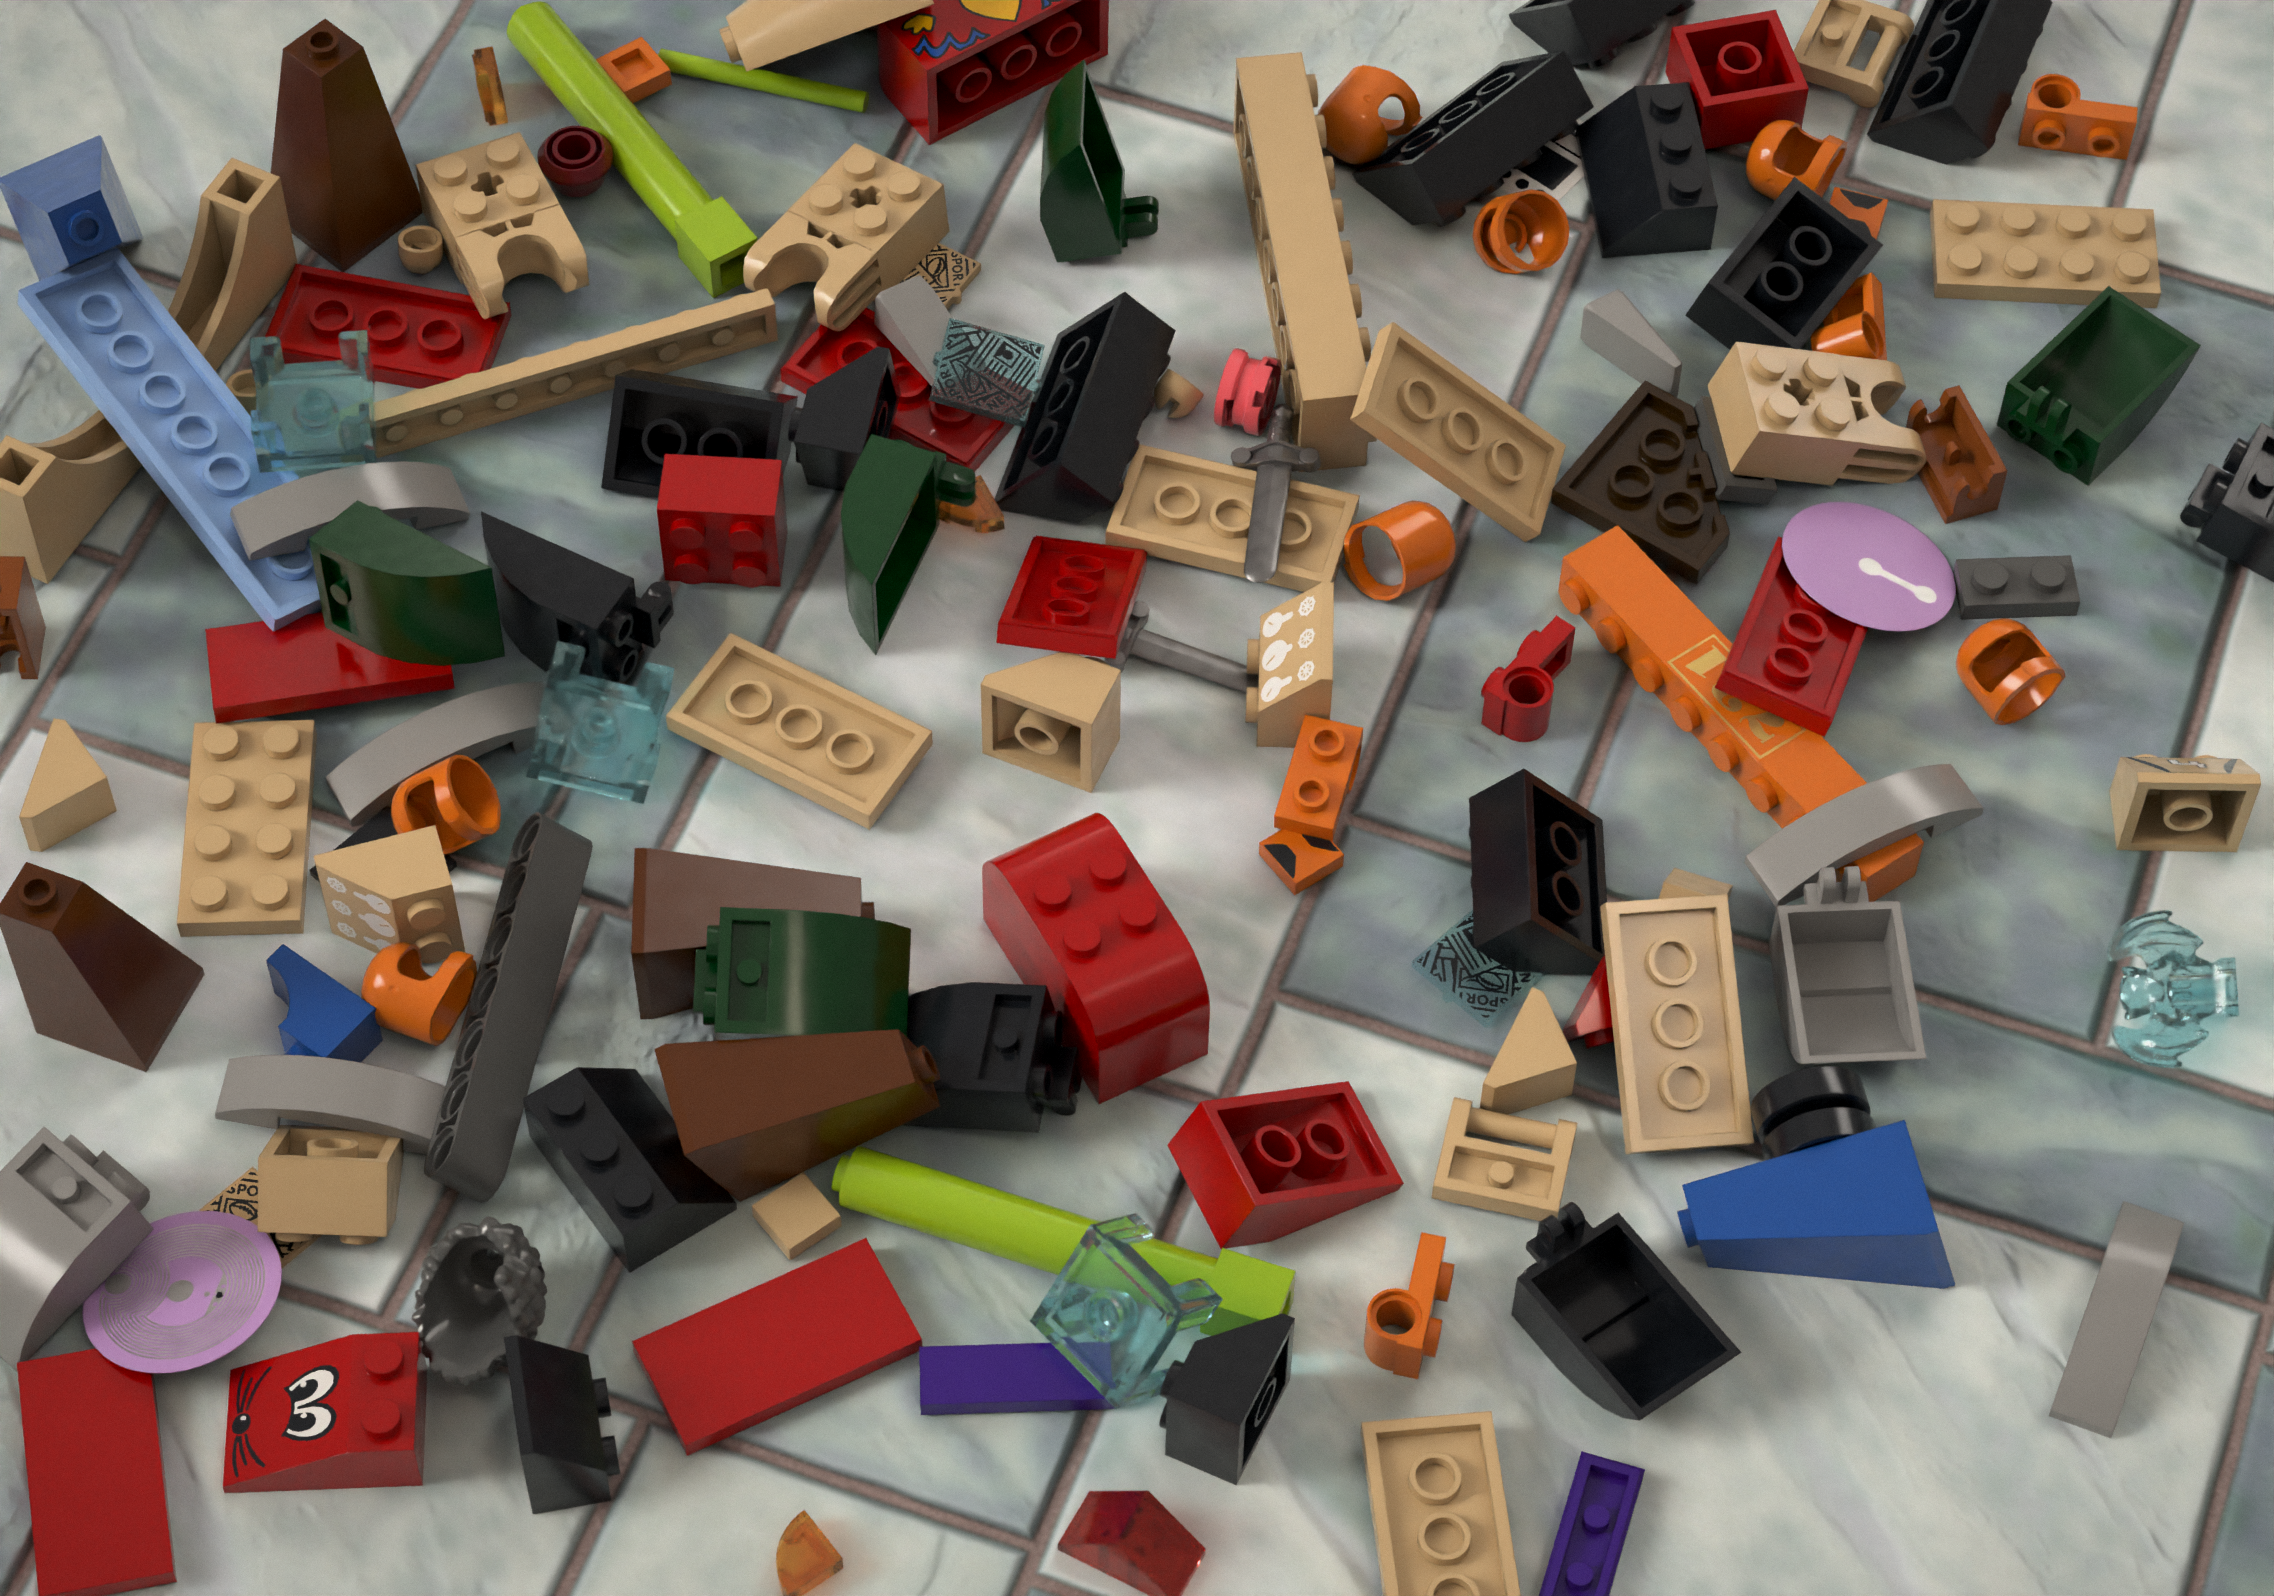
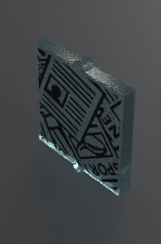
(986, 372)
(1470, 977)

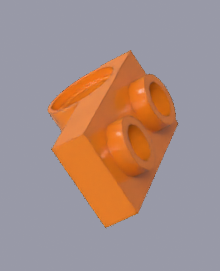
(2062, 122)
(1855, 322)
(1319, 777)
(1411, 1310)

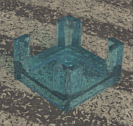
(313, 410)
(598, 730)
(1118, 1313)

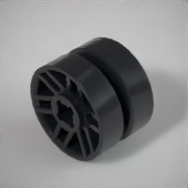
(1810, 1110)

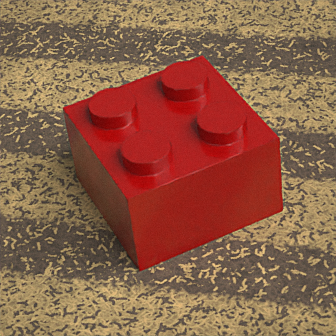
(1738, 75)
(722, 520)

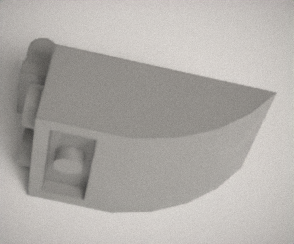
(1844, 975)
(61, 1235)

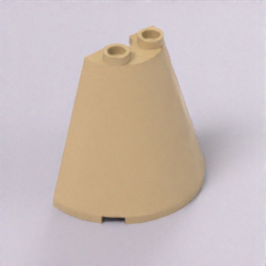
(777, 29)

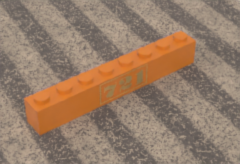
(1679, 660)

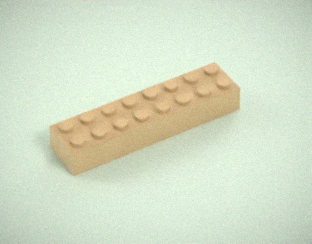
(1302, 255)

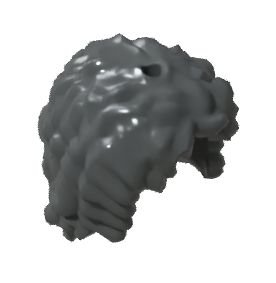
(478, 1298)

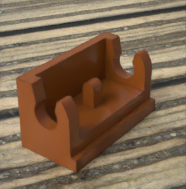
(1961, 462)
(20, 616)

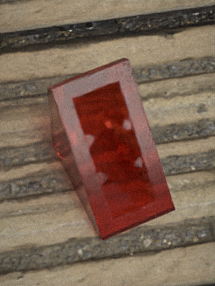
(1133, 1542)

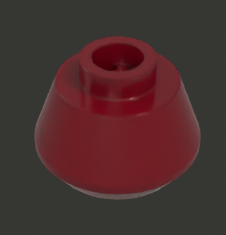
(575, 160)

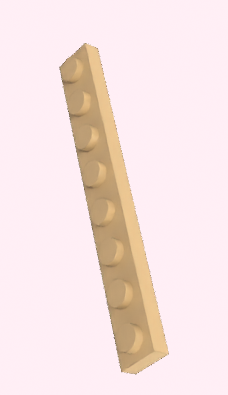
(573, 371)

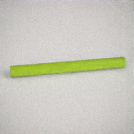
(765, 81)

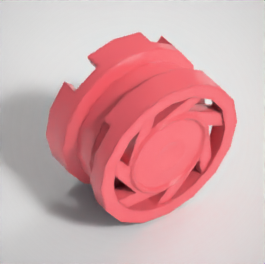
(1247, 392)

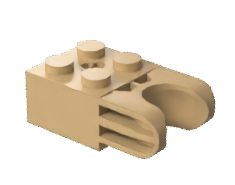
(499, 220)
(851, 234)
(1812, 416)

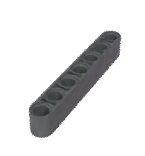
(508, 1009)

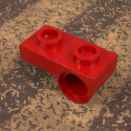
(1528, 681)

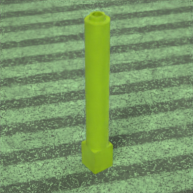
(707, 230)
(1044, 1234)

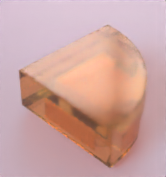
(489, 86)
(982, 514)
(805, 1557)

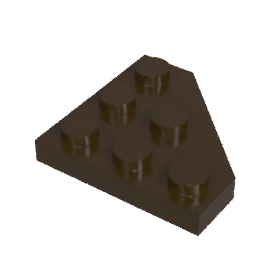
(1652, 483)

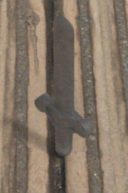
(1274, 465)
(1177, 654)

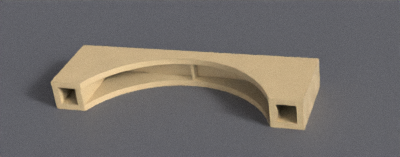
(233, 271)

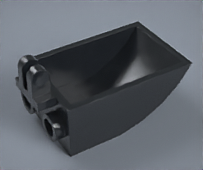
(2238, 504)
(565, 597)
(994, 1055)
(1614, 1315)

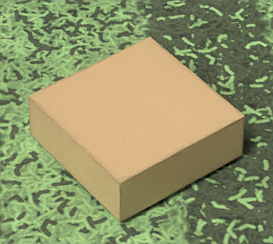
(796, 1215)

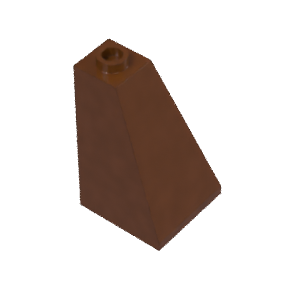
(338, 150)
(683, 894)
(93, 968)
(788, 1103)

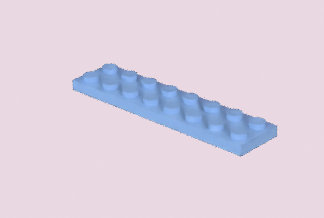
(170, 416)

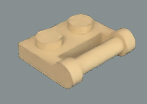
(1834, 39)
(1503, 1175)

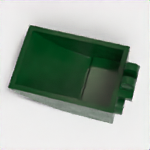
(1084, 177)
(2095, 385)
(889, 525)
(404, 591)
(801, 974)

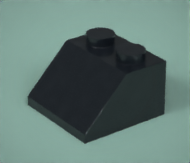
(842, 416)
(1226, 1395)
(559, 1425)

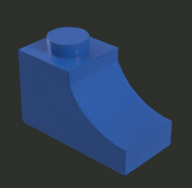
(322, 1013)

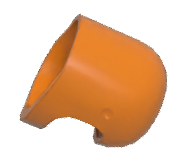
(1352, 117)
(1789, 152)
(1538, 222)
(1420, 540)
(2007, 670)
(454, 798)
(412, 1000)

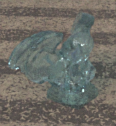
(2173, 989)

